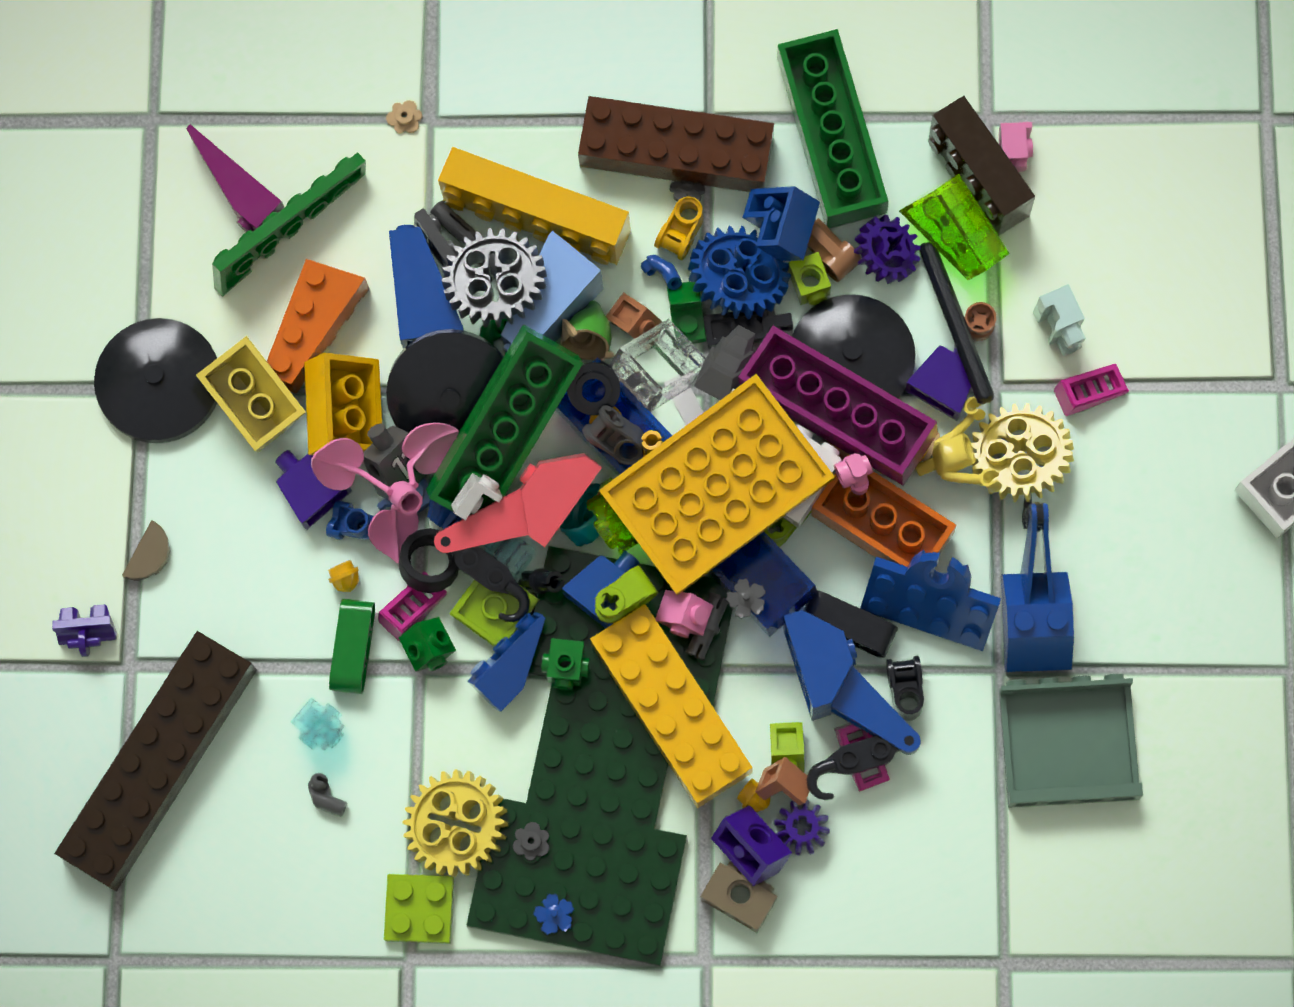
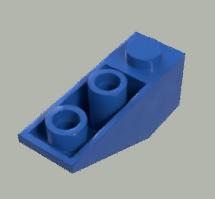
(507, 669)

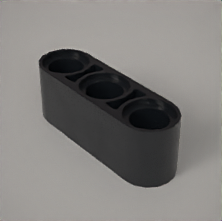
(864, 628)

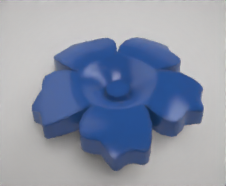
(554, 914)

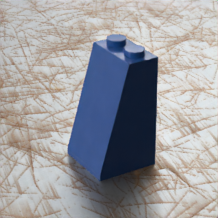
(418, 287)

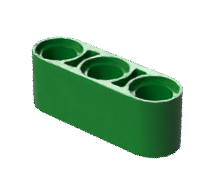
(352, 646)

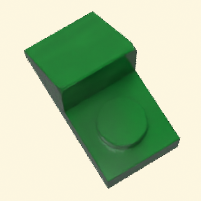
(687, 312)

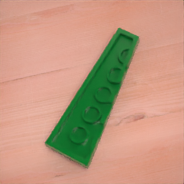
(234, 264)

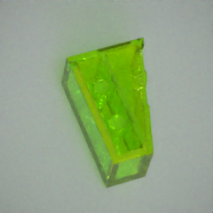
(956, 227)

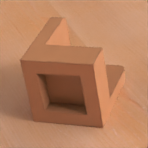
(783, 777)

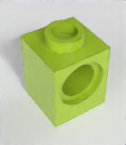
(810, 266)

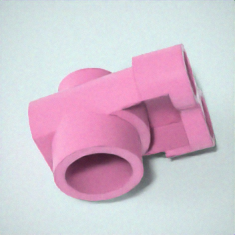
(854, 473)

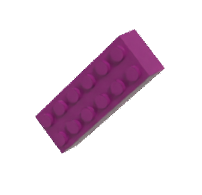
(842, 405)

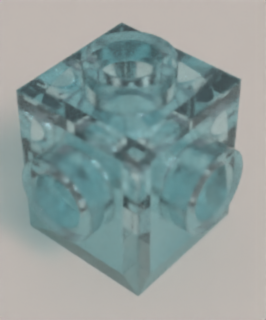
(311, 717)

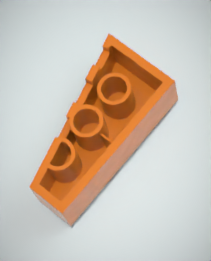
(314, 315)

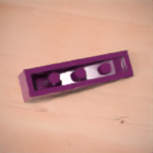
(244, 193)

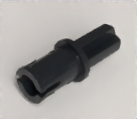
(541, 581)

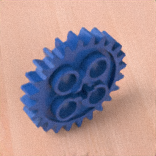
(741, 269)

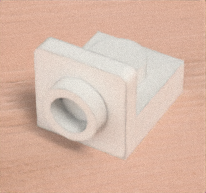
(470, 497)

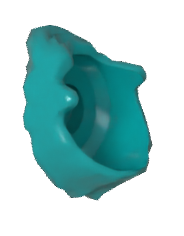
(580, 522)

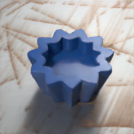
(441, 516)

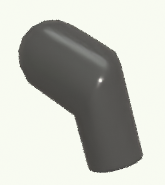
(322, 797)

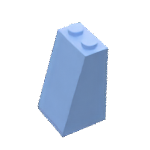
(569, 288)

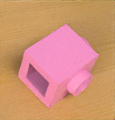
(684, 613)

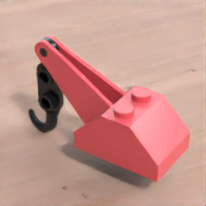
(533, 510)

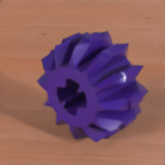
(811, 821)

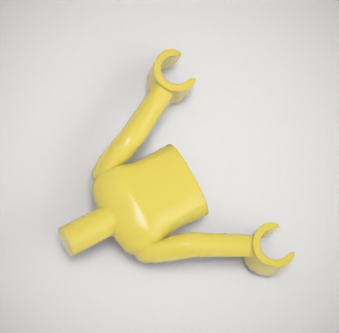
(956, 452)

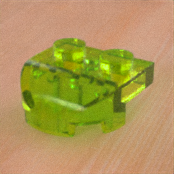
(608, 523)

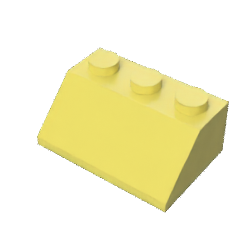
(251, 394)

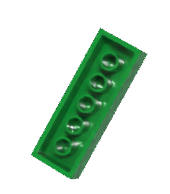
(832, 129)
(507, 416)

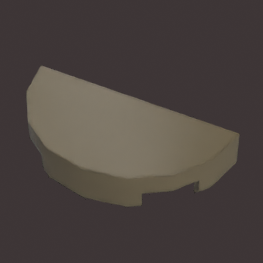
(149, 555)

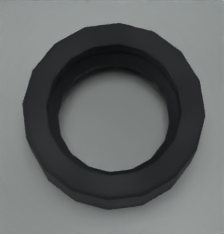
(416, 580)

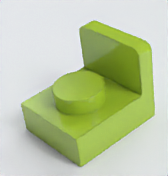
(787, 742)

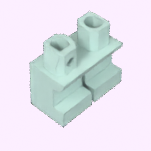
(1064, 318)

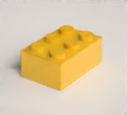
(341, 399)

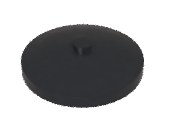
(863, 338)
(440, 378)
(151, 383)

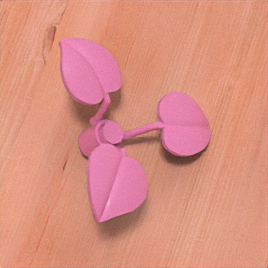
(424, 446)

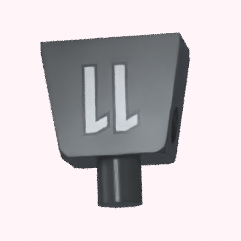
(385, 457)

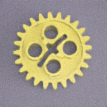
(1039, 432)
(446, 851)

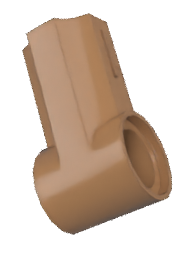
(836, 255)

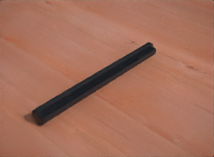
(957, 324)

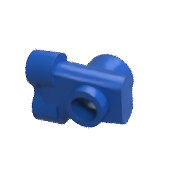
(348, 522)

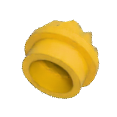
(344, 576)
(749, 797)

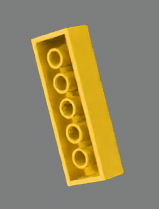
(534, 206)
(671, 706)

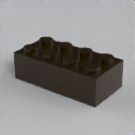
(982, 164)

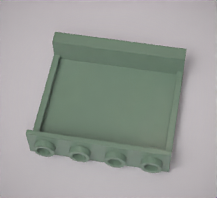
(1069, 741)

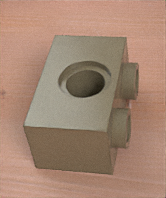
(751, 913)

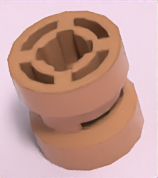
(983, 316)

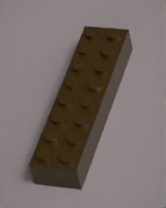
(156, 761)

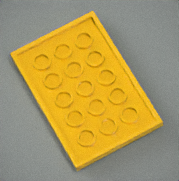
(716, 484)

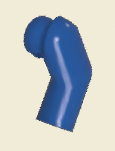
(666, 269)

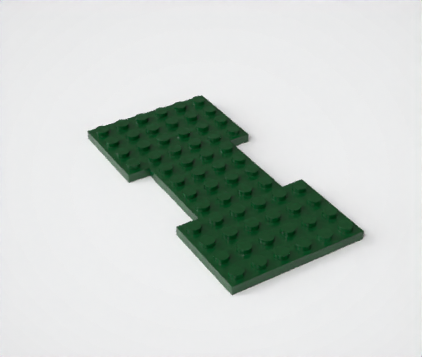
(596, 797)

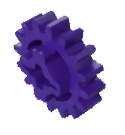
(887, 249)

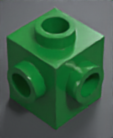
(427, 644)
(563, 652)

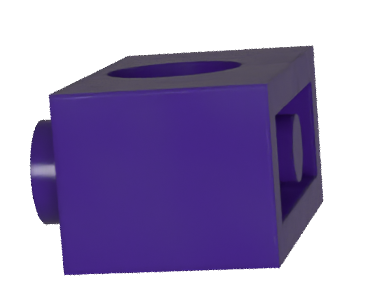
(751, 845)

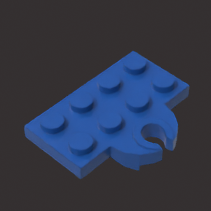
(931, 599)

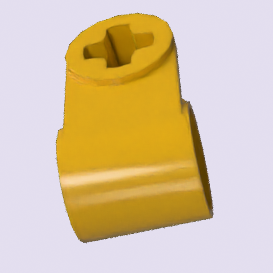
(678, 233)

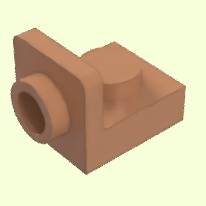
(632, 316)

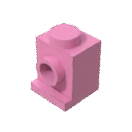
(1015, 143)

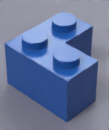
(784, 220)

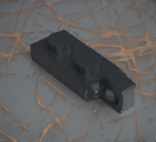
(722, 325)

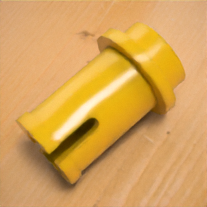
(651, 440)

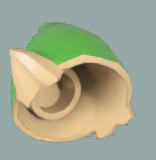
(588, 333)

